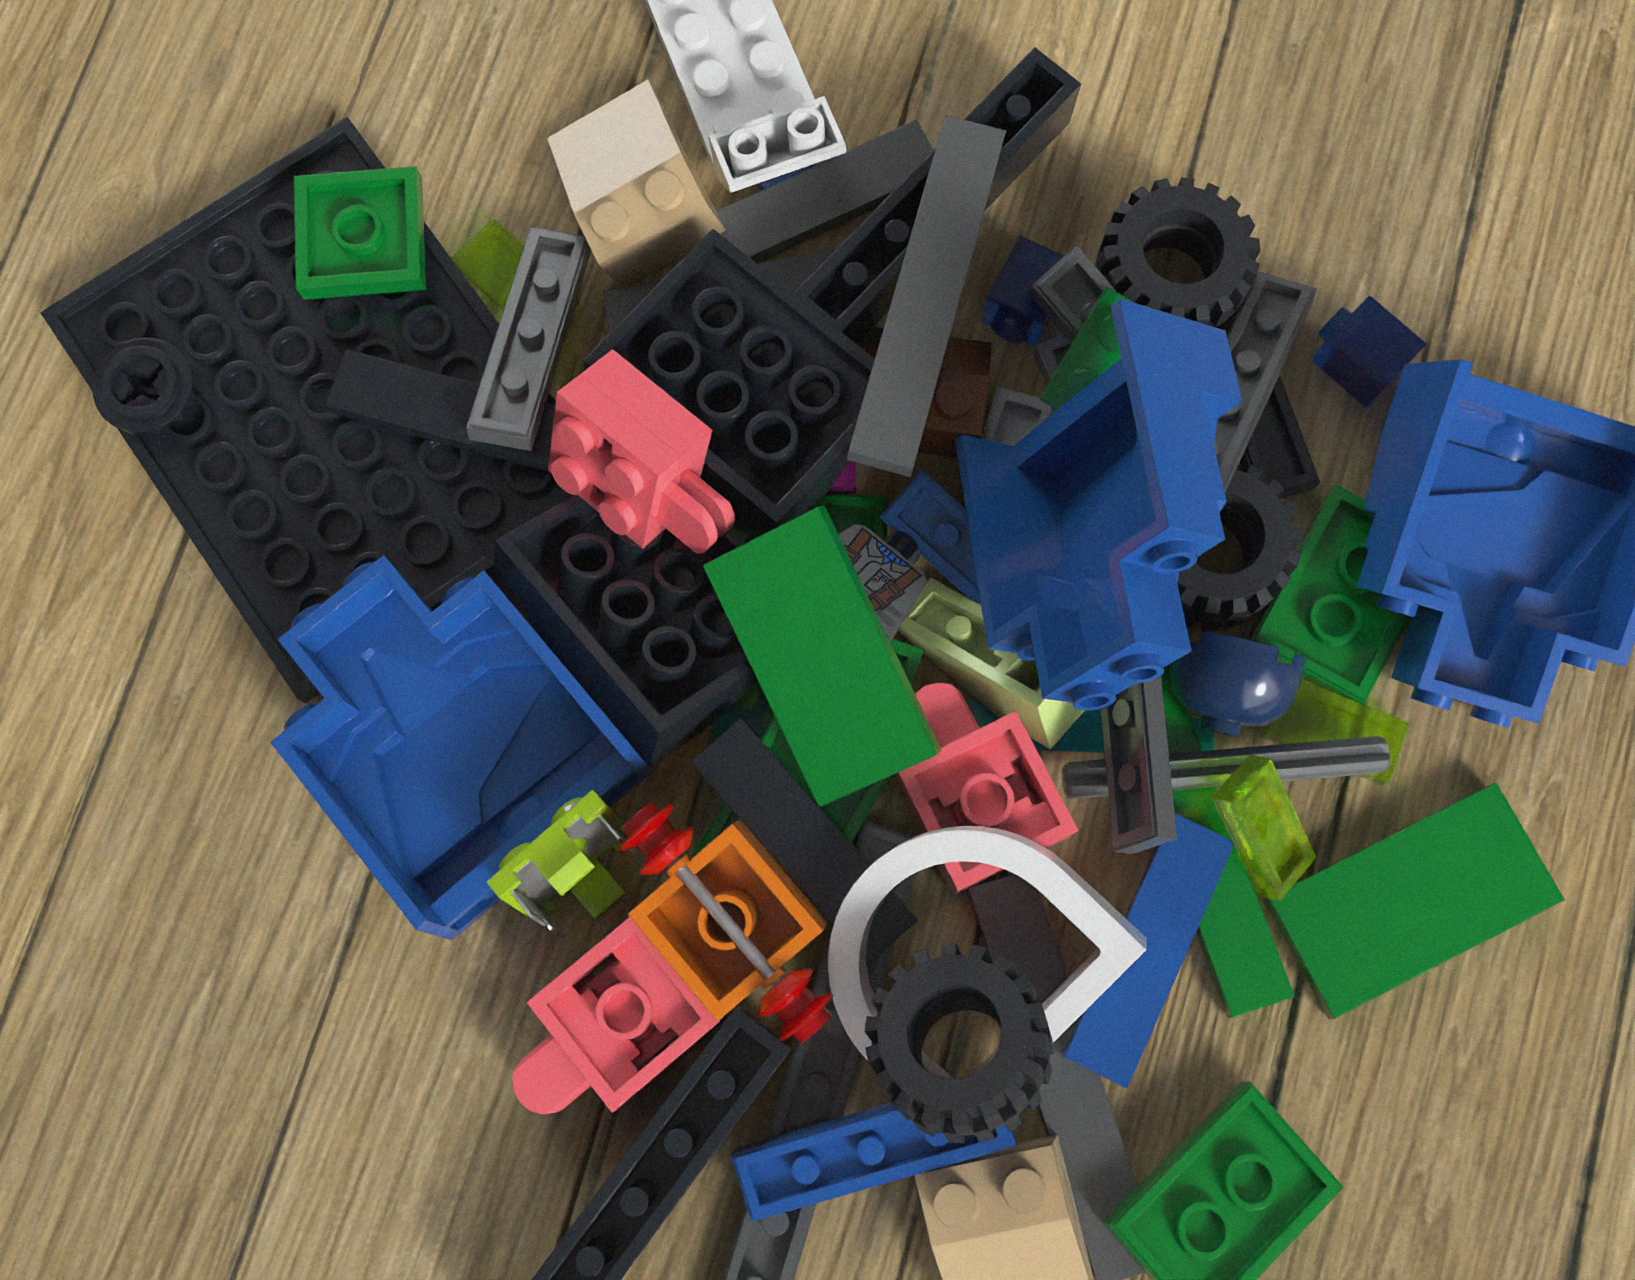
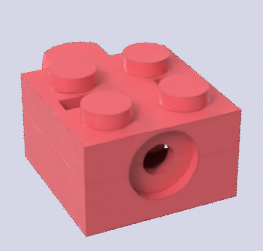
(636, 457)
(981, 782)
(610, 1026)

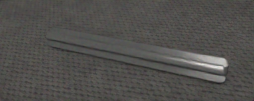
(1214, 767)

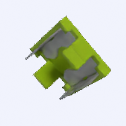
(565, 860)

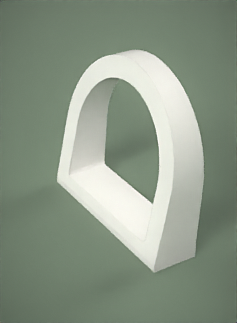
(1115, 936)

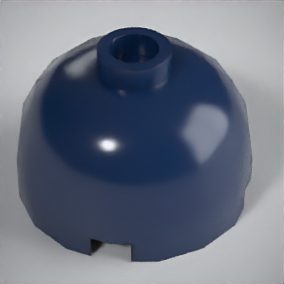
(1234, 683)

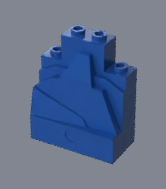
(1103, 510)
(1500, 539)
(442, 737)

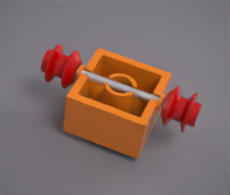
(728, 920)

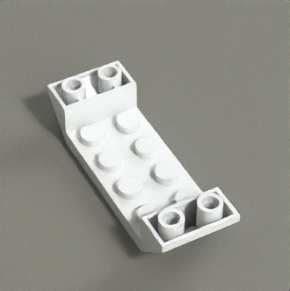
(744, 89)

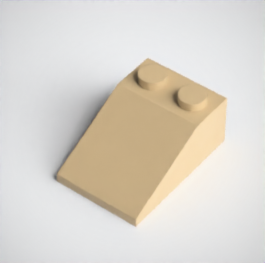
(633, 186)
(1005, 1216)

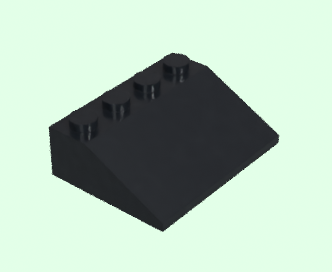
(754, 370)
(627, 622)

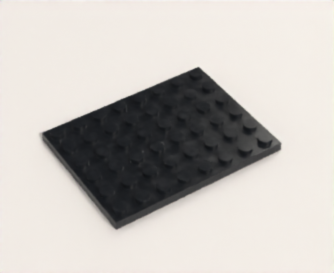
(259, 465)

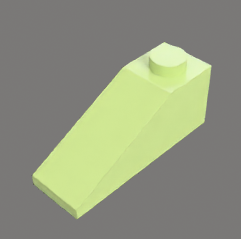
(955, 640)

